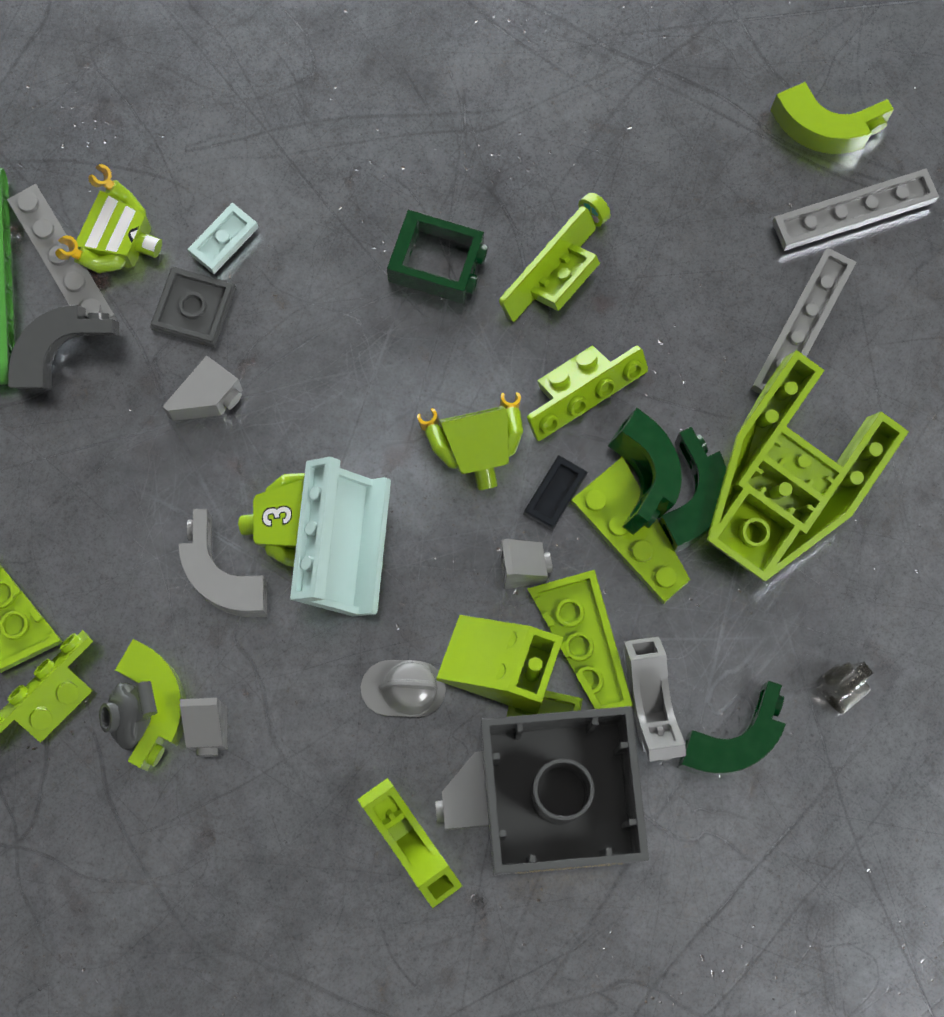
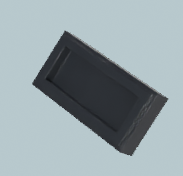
(555, 493)

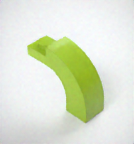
(824, 130)
(142, 665)
(410, 842)

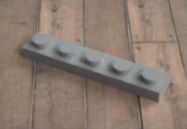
(855, 209)
(44, 233)
(809, 312)

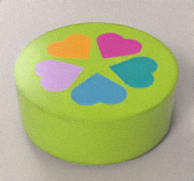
(597, 207)

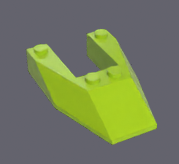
(782, 489)

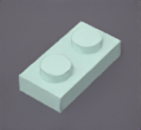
(223, 238)

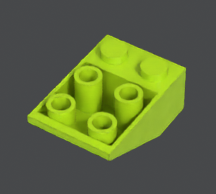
(500, 661)

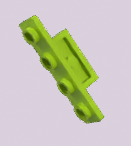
(556, 270)
(582, 385)
(51, 693)

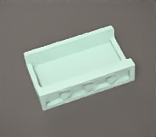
(340, 539)

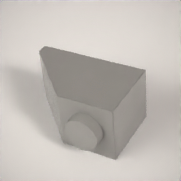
(204, 393)
(524, 563)
(205, 725)
(465, 798)

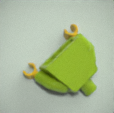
(477, 439)

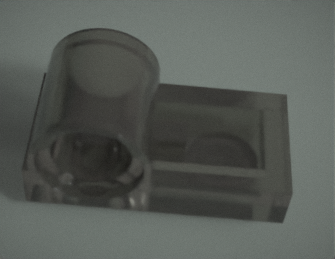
(845, 685)

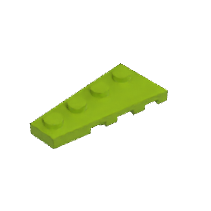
(648, 552)
(578, 613)
(22, 627)

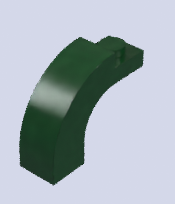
(657, 466)
(693, 520)
(727, 756)

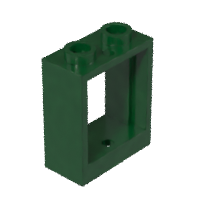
(401, 274)

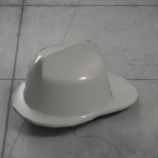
(402, 688)

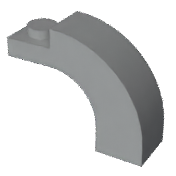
(230, 593)
(651, 699)

